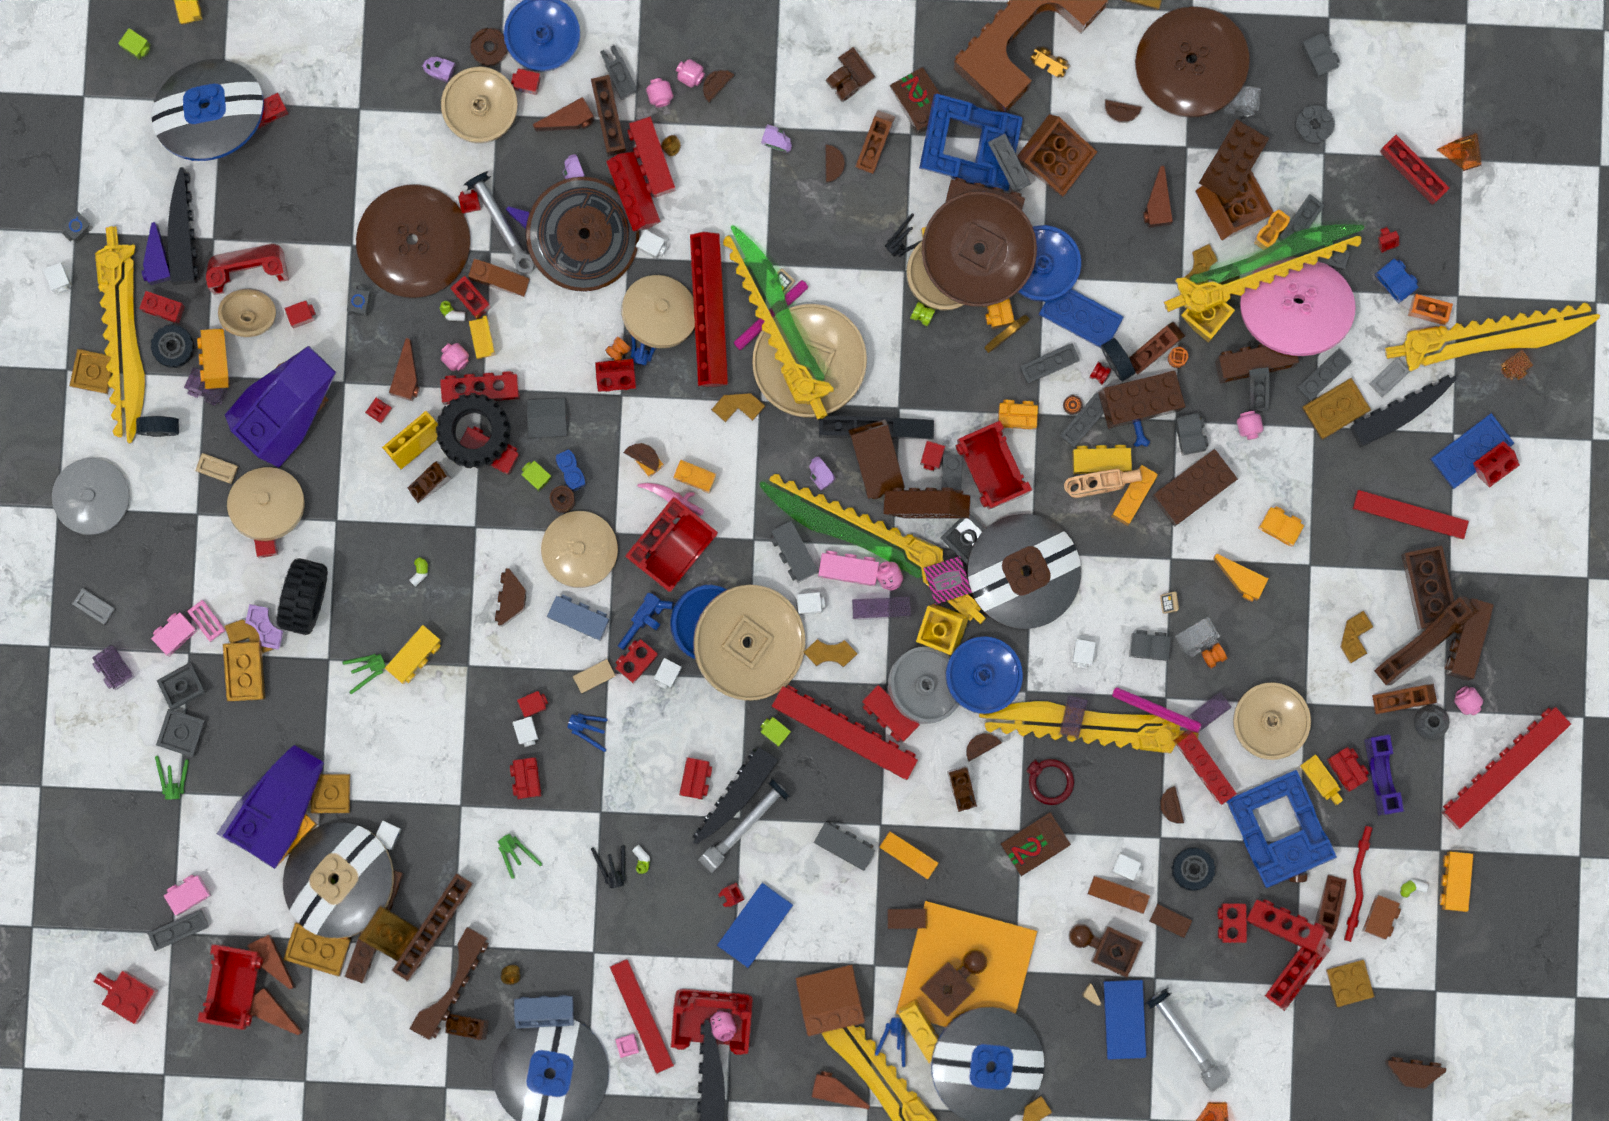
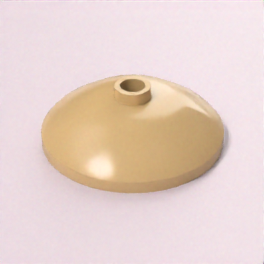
(246, 313)

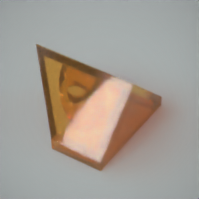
(1463, 152)
(1214, 1112)

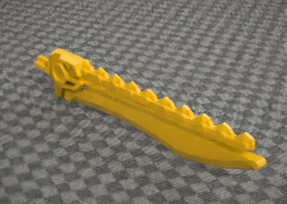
(109, 274)
(1430, 340)
(1148, 739)
(913, 1107)

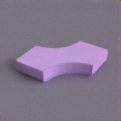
(268, 633)

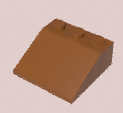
(1056, 154)
(1245, 210)
(830, 1000)

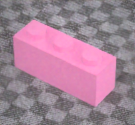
(848, 568)

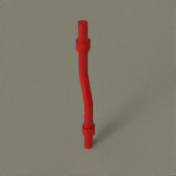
(1352, 921)

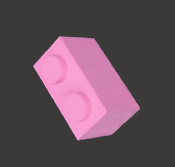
(173, 634)
(187, 894)

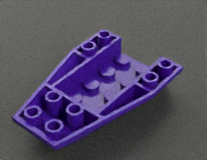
(281, 406)
(274, 807)

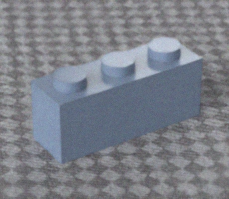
(578, 617)
(544, 1011)

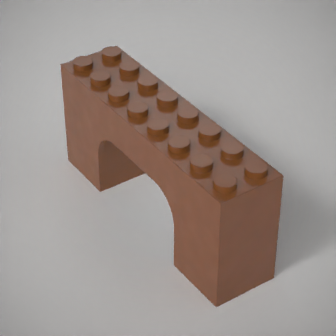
(986, 59)

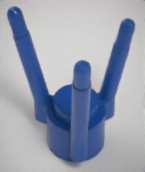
(640, 355)
(578, 724)
(897, 1029)

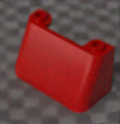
(221, 265)
(992, 466)
(231, 987)
(695, 1006)

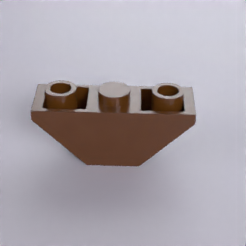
(429, 481)
(511, 598)
(962, 788)
(467, 1026)
(1414, 1073)

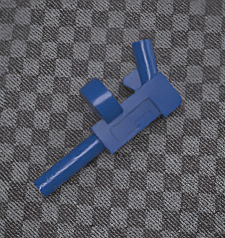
(643, 617)

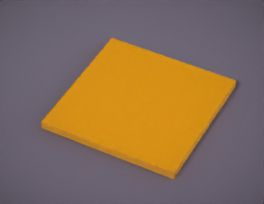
(948, 938)

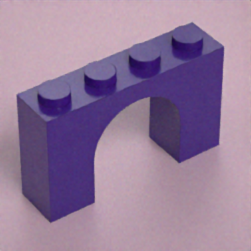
(1378, 756)

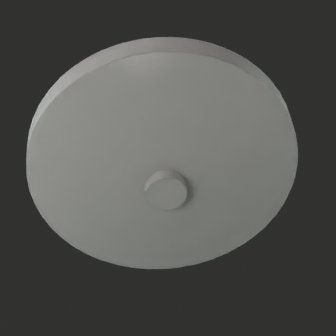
(90, 496)
(920, 686)

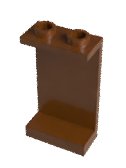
(876, 458)

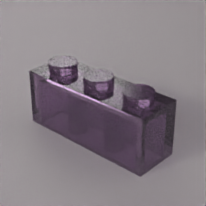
(881, 608)

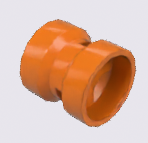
(617, 349)
(1174, 358)
(1213, 656)

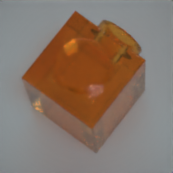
(1516, 366)

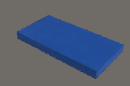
(1082, 317)
(1457, 459)
(755, 925)
(1124, 1019)

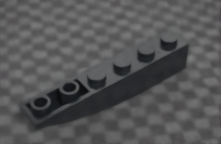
(181, 234)
(1398, 413)
(899, 427)
(738, 792)
(712, 1085)

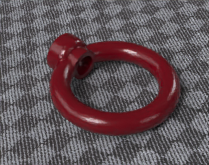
(1036, 768)

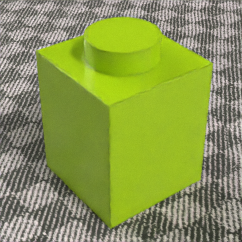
(134, 44)
(536, 475)
(774, 731)

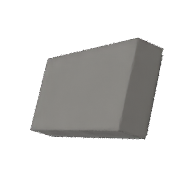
(1389, 377)
(93, 606)

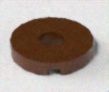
(480, 39)

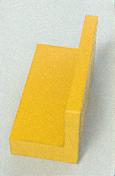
(188, 11)
(482, 338)

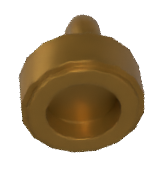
(671, 145)
(510, 974)

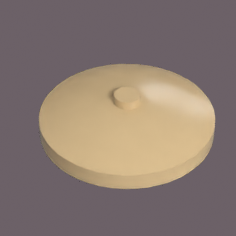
(479, 105)
(923, 287)
(658, 311)
(265, 504)
(579, 549)
(1271, 721)

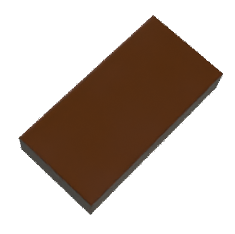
(856, 67)
(907, 918)
(1170, 921)

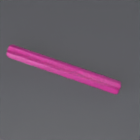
(756, 328)
(1156, 710)

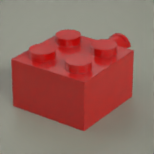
(126, 995)

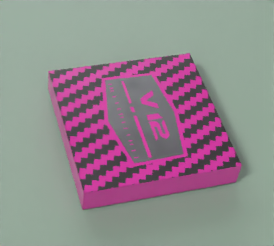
(947, 580)

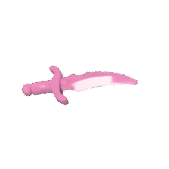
(668, 494)

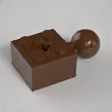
(1082, 937)
(973, 963)

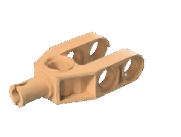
(1107, 482)

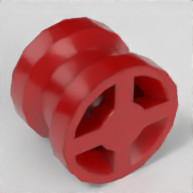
(1100, 373)

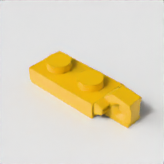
(967, 606)
(1321, 779)

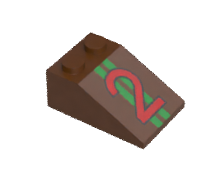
(915, 97)
(1035, 844)

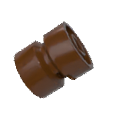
(843, 84)
(562, 499)

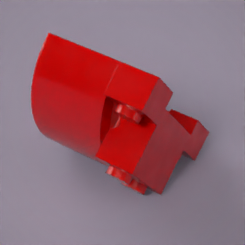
(671, 545)

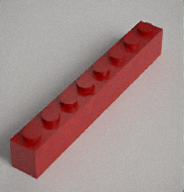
(708, 309)
(845, 733)
(1506, 768)

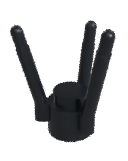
(894, 244)
(615, 878)

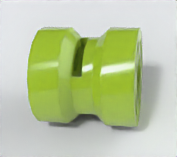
(922, 313)

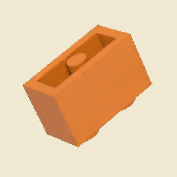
(1430, 309)

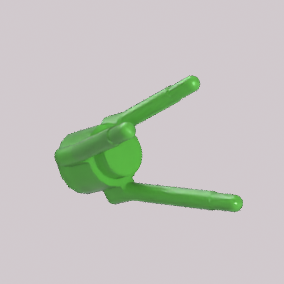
(375, 664)
(171, 789)
(509, 844)

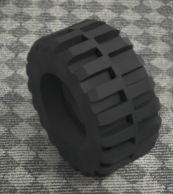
(447, 430)
(302, 596)

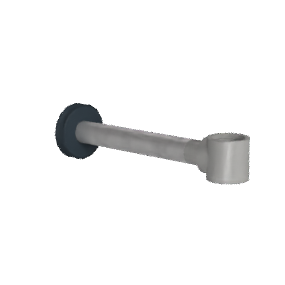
(519, 254)
(715, 855)
(1210, 1073)

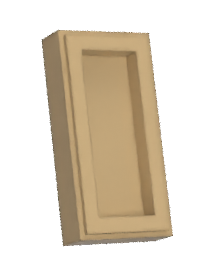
(216, 468)
(594, 676)

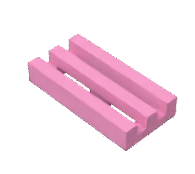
(216, 633)

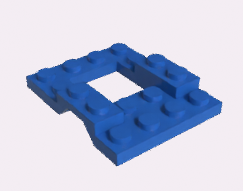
(993, 124)
(1293, 853)

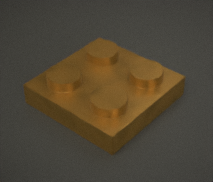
(1350, 983)

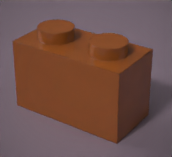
(1381, 917)

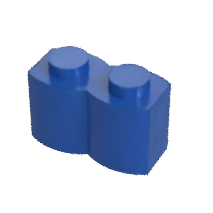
(1396, 280)
(572, 474)

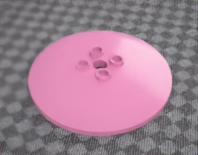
(1303, 327)

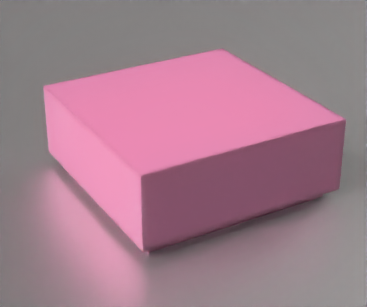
(627, 1045)

